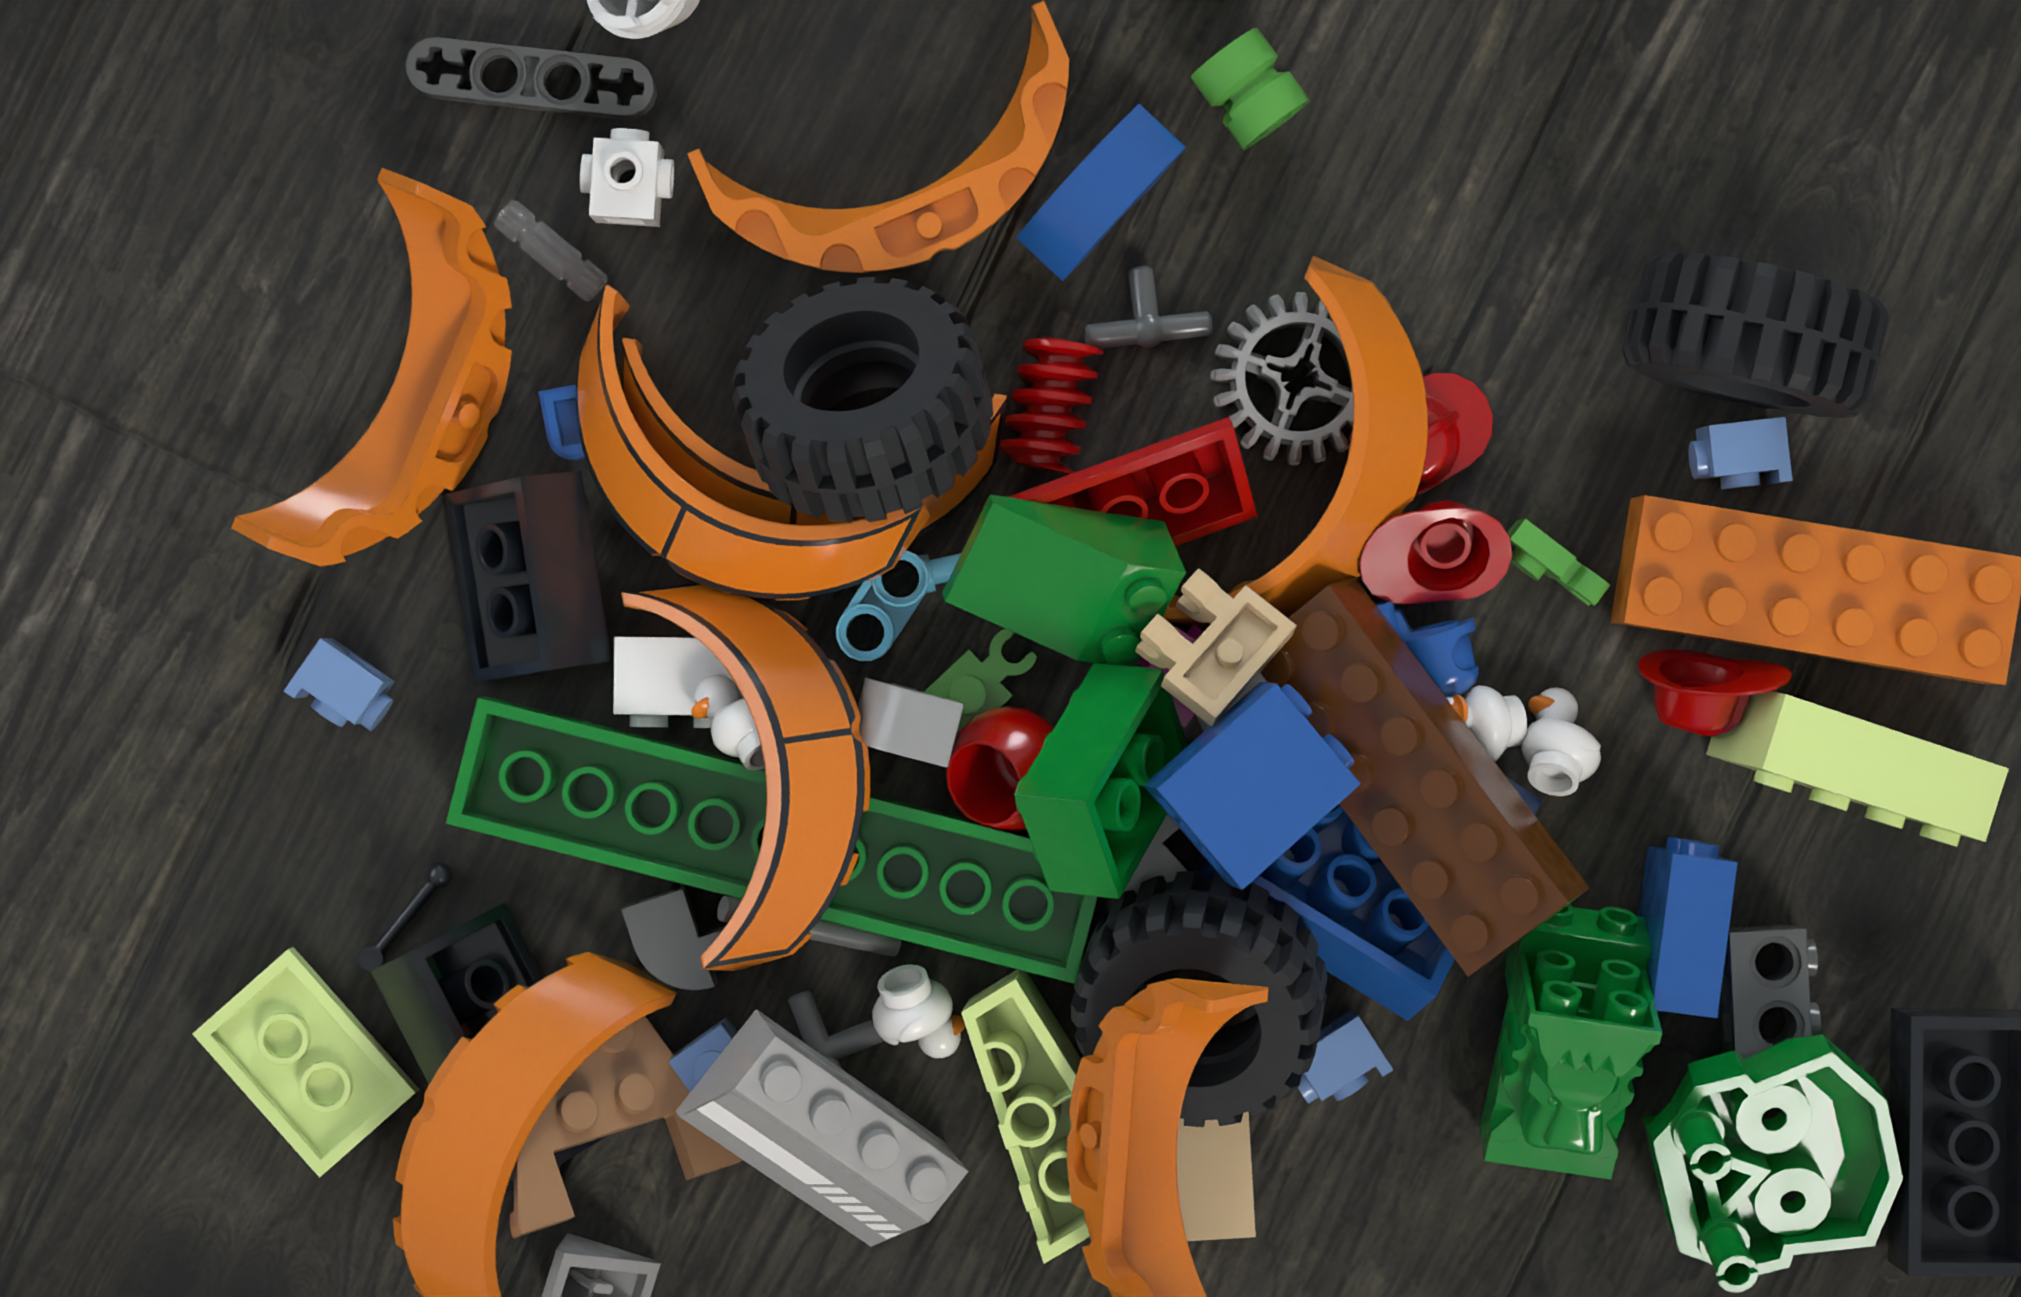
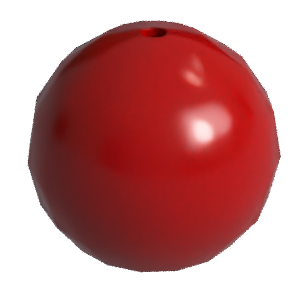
(990, 761)

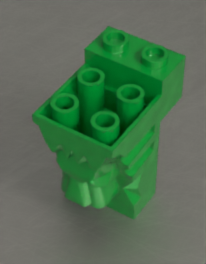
(1570, 1042)

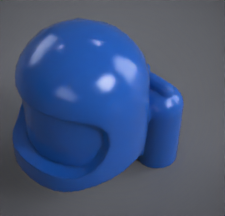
(1440, 648)

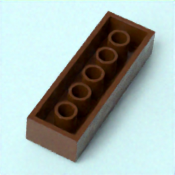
(1427, 787)

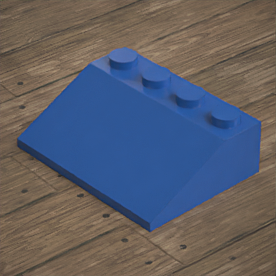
(1358, 915)

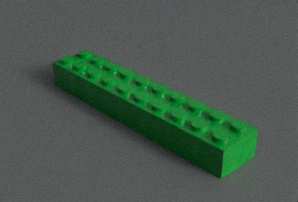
(704, 822)

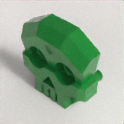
(1729, 1167)

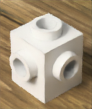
(630, 202)

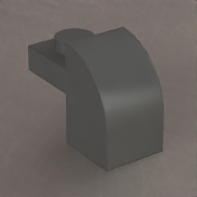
(671, 938)

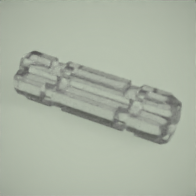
(550, 250)

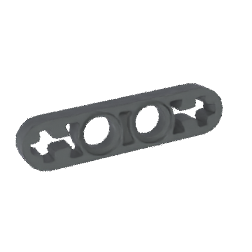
(533, 69)

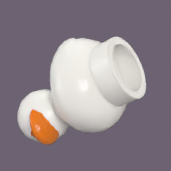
(1492, 718)
(732, 723)
(1555, 747)
(916, 1009)

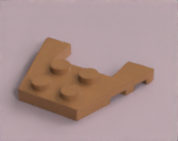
(609, 1092)

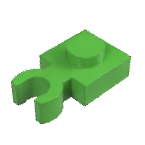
(1539, 555)
(979, 682)

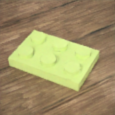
(305, 1061)

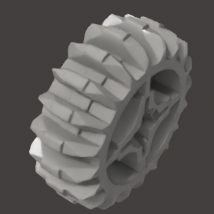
(1268, 368)

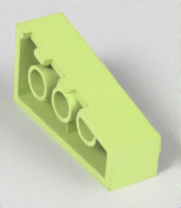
(1864, 764)
(1031, 1080)

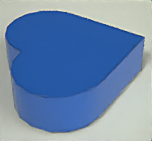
(561, 421)

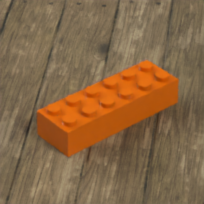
(1818, 590)

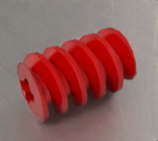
(1049, 403)

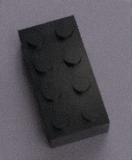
(1956, 1141)

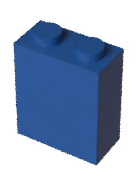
(1254, 782)
(1688, 921)

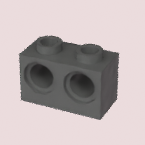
(1748, 994)

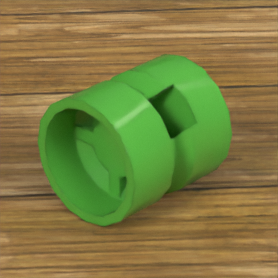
(1250, 88)

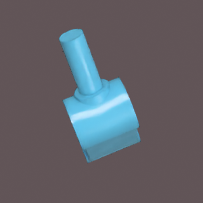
(890, 610)

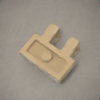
(1228, 653)

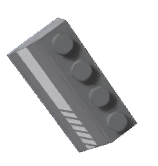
(822, 1134)

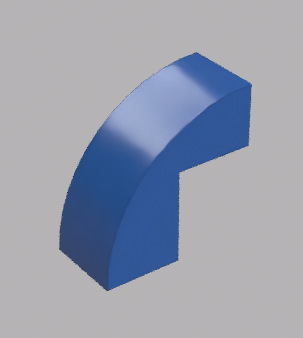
(1100, 192)

